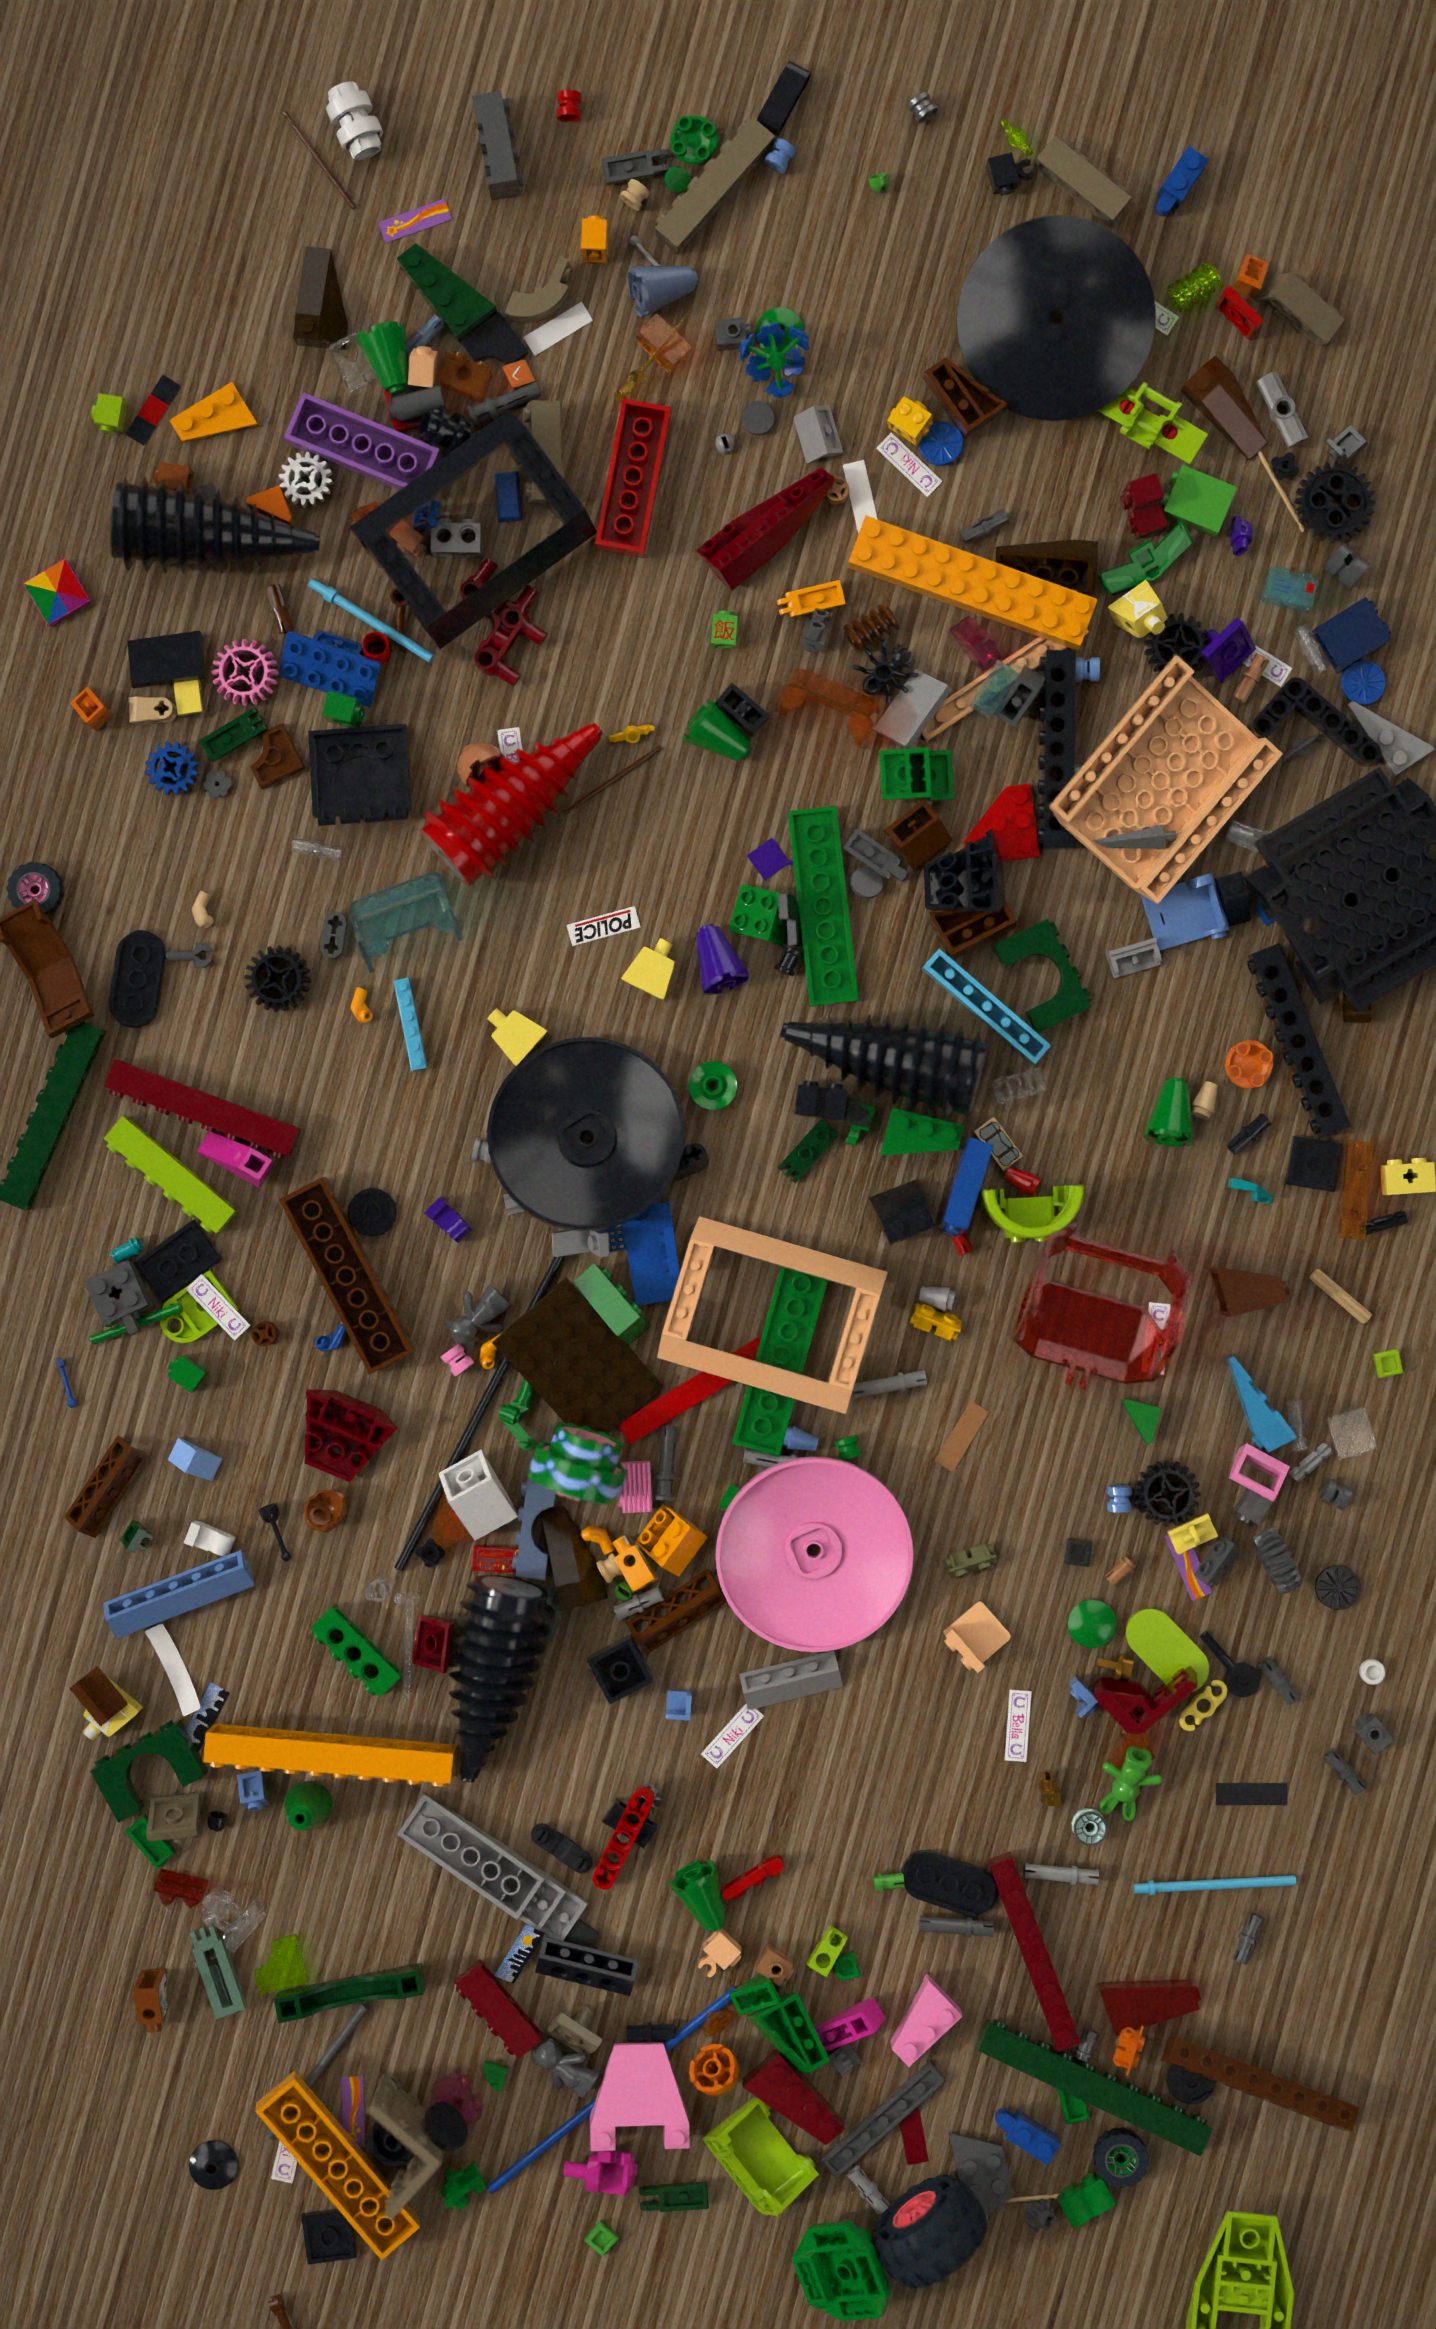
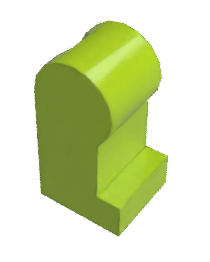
(827, 1951)

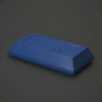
(508, 496)

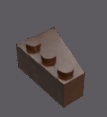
(962, 397)

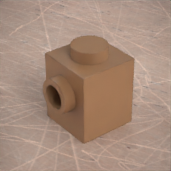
(774, 1965)

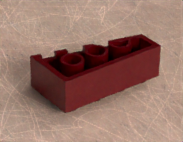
(793, 2096)

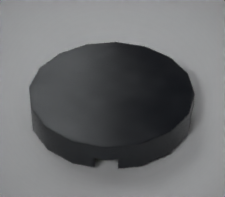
(372, 1212)
(1185, 2088)
(446, 2126)

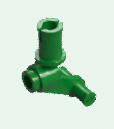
(512, 1415)

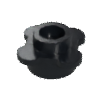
(1280, 472)
(430, 1559)

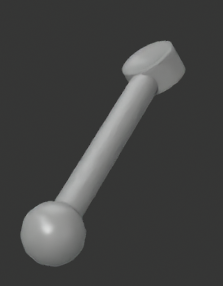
(634, 240)

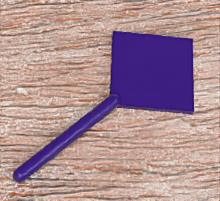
(768, 859)

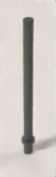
(332, 2051)

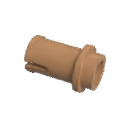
(1120, 1571)

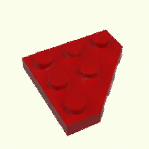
(1012, 823)

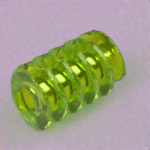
(1194, 285)

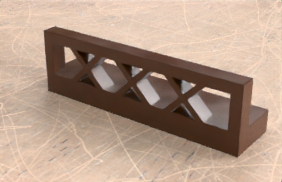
(108, 1490)
(678, 1616)

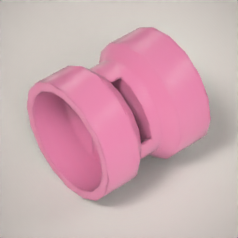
(453, 1355)

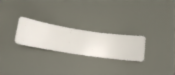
(174, 1668)

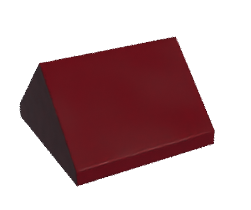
(433, 1642)

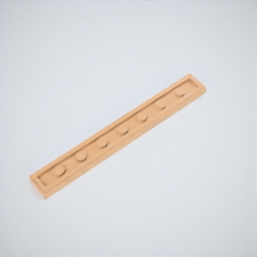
(958, 706)

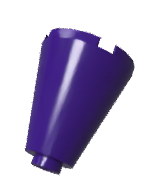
(718, 961)

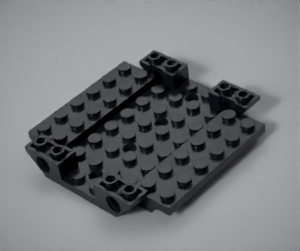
(1346, 850)

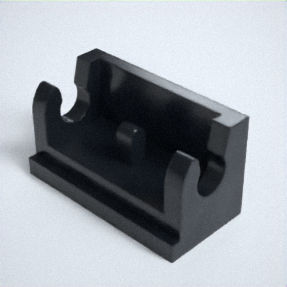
(614, 1815)

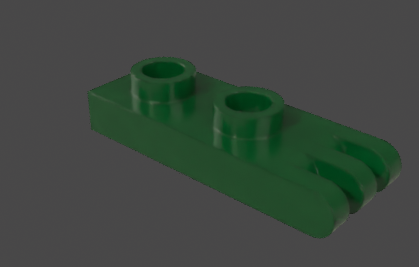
(233, 735)
(809, 1149)

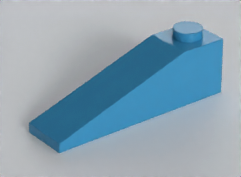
(1264, 1422)

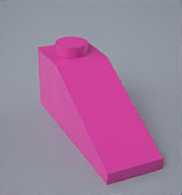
(850, 2024)

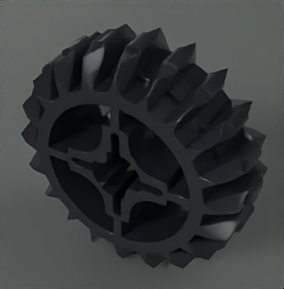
(1187, 647)
(268, 983)
(1176, 1490)

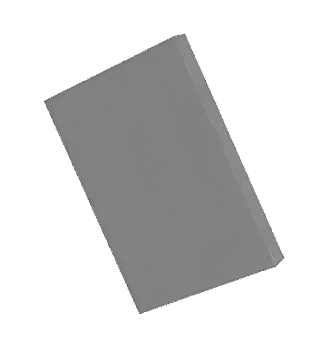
(912, 710)

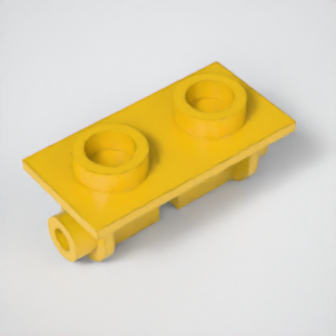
(946, 1324)

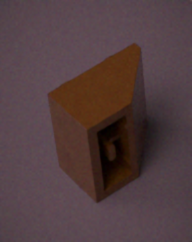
(918, 834)

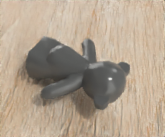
(478, 1316)
(565, 2068)

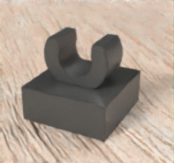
(844, 2058)

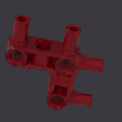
(503, 634)

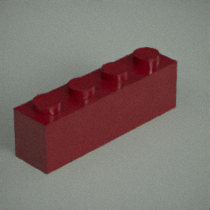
(498, 2009)

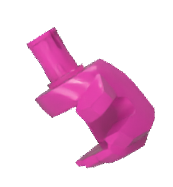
(605, 2172)

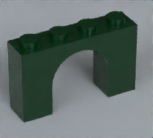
(1042, 941)
(114, 1773)

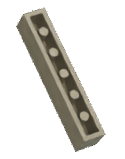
(714, 185)

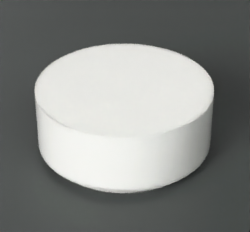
(1372, 1671)

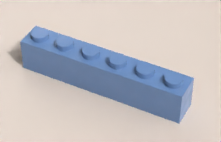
(178, 1594)

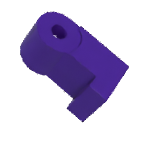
(448, 1219)

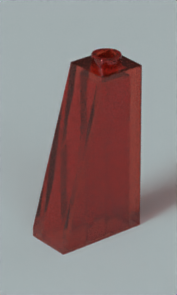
(1147, 2002)

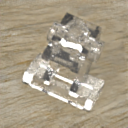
(218, 1904)

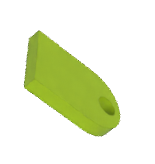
(194, 1318)

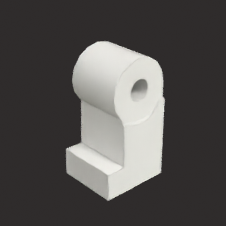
(209, 1538)

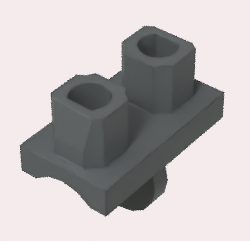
(815, 631)

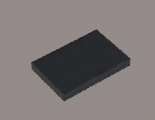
(166, 659)
(178, 1260)

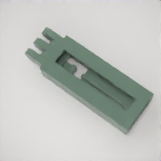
(219, 1979)

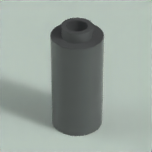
(416, 403)

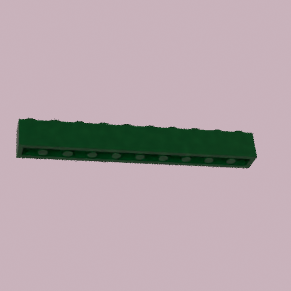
(1094, 2088)

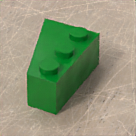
(918, 1134)
(611, 1303)

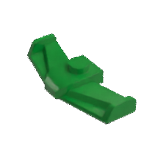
(1147, 561)

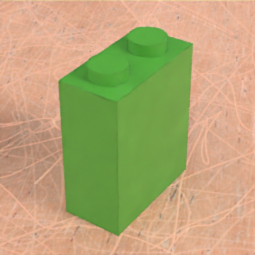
(1197, 500)

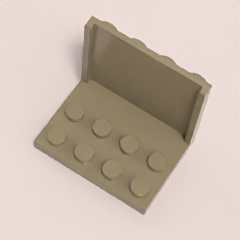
(405, 2120)

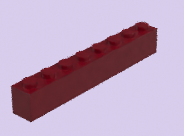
(203, 1108)
(1034, 1951)

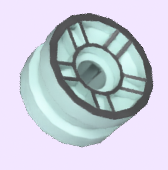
(1096, 1834)

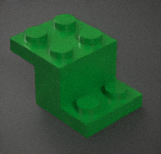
(916, 775)

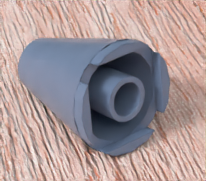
(659, 286)

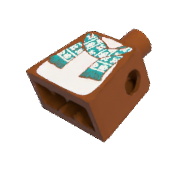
(151, 1998)

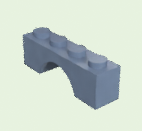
(531, 1558)

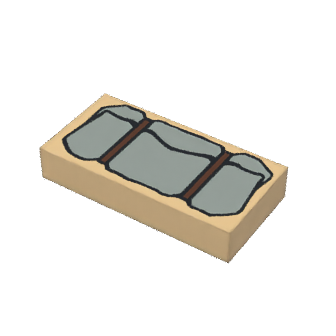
(1004, 1150)

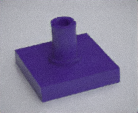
(1227, 649)

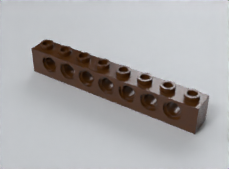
(1260, 2083)

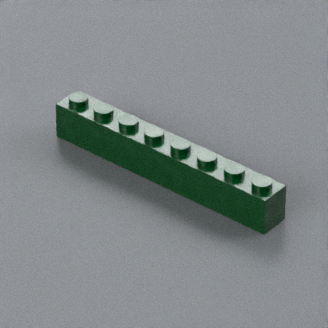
(51, 1115)

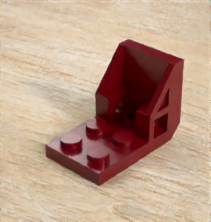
(1135, 1707)

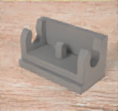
(1134, 958)

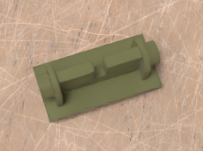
(980, 1560)

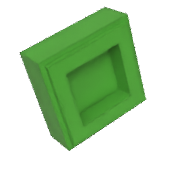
(601, 2238)

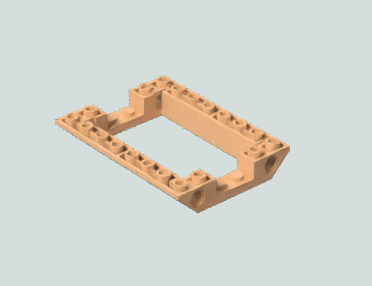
(680, 1318)

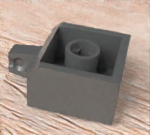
(132, 1300)

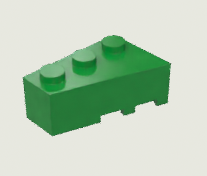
(791, 2033)

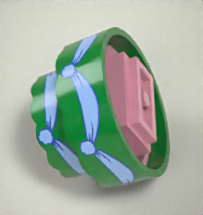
(580, 1465)

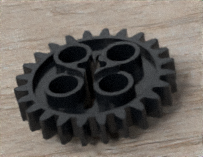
(1351, 487)

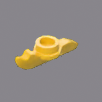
(631, 733)

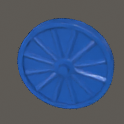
(941, 444)
(1363, 682)

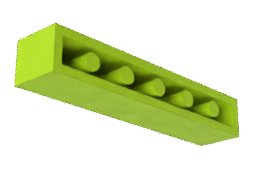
(170, 1174)

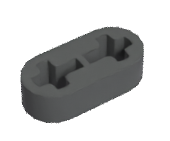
(340, 935)

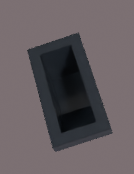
(1234, 898)

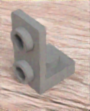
(576, 1242)

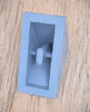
(194, 1460)

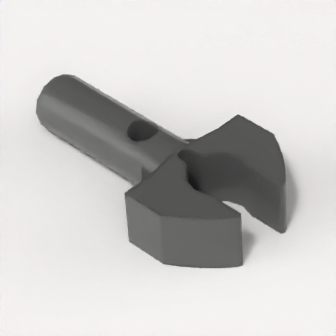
(191, 955)

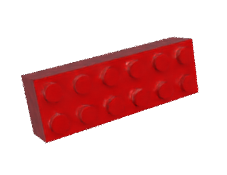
(633, 478)

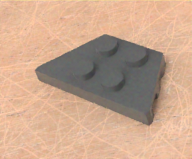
(983, 2170)

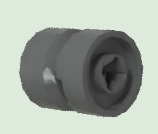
(1346, 565)

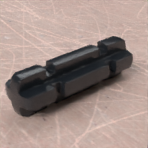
(1386, 1222)

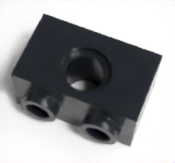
(742, 709)

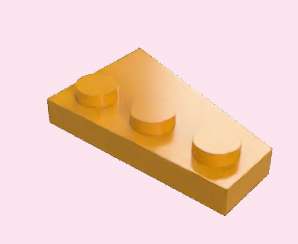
(214, 415)

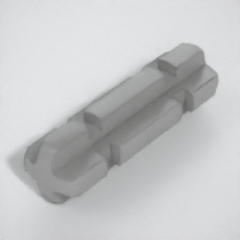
(1311, 1462)

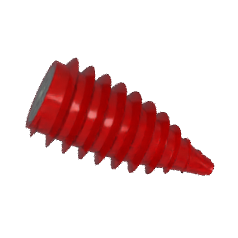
(505, 806)

